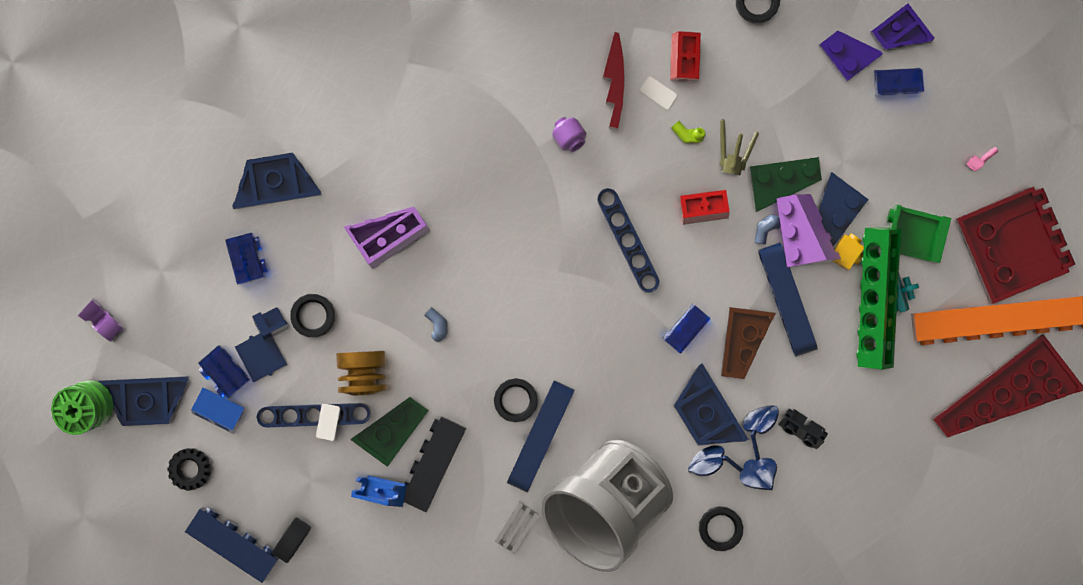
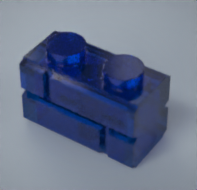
(246, 258)
(686, 328)
(223, 371)

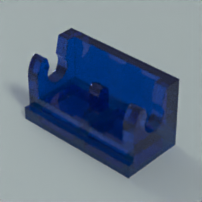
(898, 81)

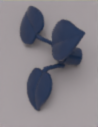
(756, 473)

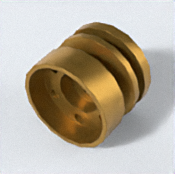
(361, 372)

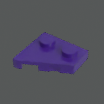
(902, 30)
(848, 54)

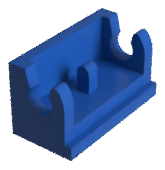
(217, 410)
(380, 491)

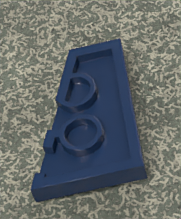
(839, 206)

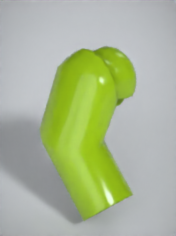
(688, 136)

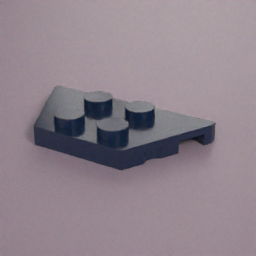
(274, 181)
(146, 400)
(707, 412)

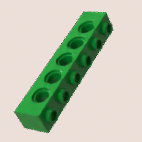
(887, 289)

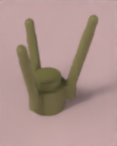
(733, 163)

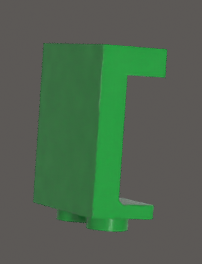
(921, 233)

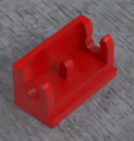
(685, 55)
(704, 207)

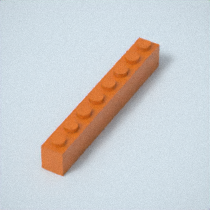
(997, 319)

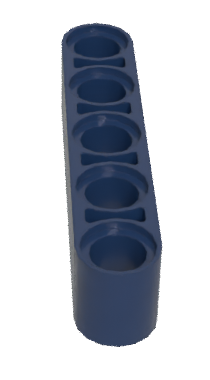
(627, 228)
(787, 299)
(303, 418)
(540, 436)

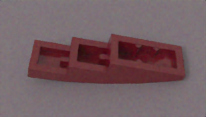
(615, 73)

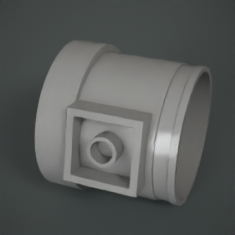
(607, 505)

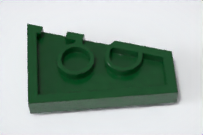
(782, 180)
(390, 432)

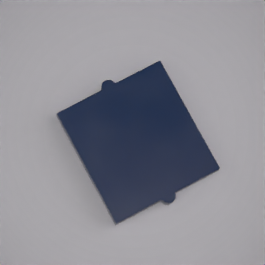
(260, 356)

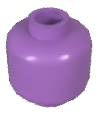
(569, 134)

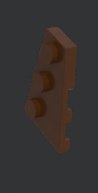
(743, 338)

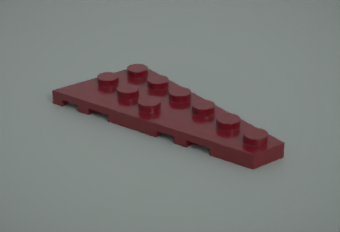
(1020, 384)

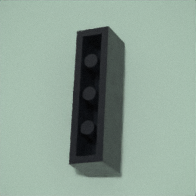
(434, 462)

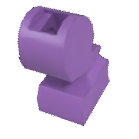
(101, 320)

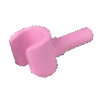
(976, 163)

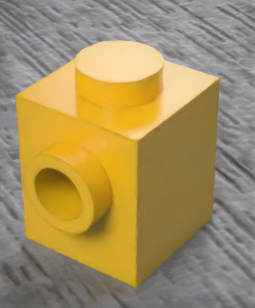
(849, 250)

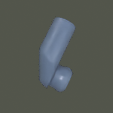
(765, 226)
(439, 325)

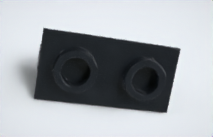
(811, 435)

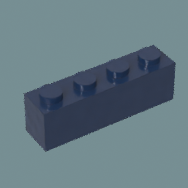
(232, 544)

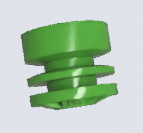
(93, 407)

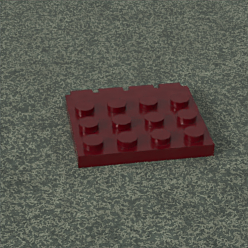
(1015, 244)

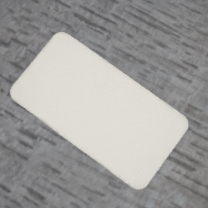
(658, 92)
(327, 422)

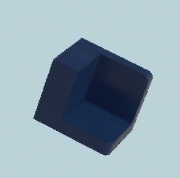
(269, 323)

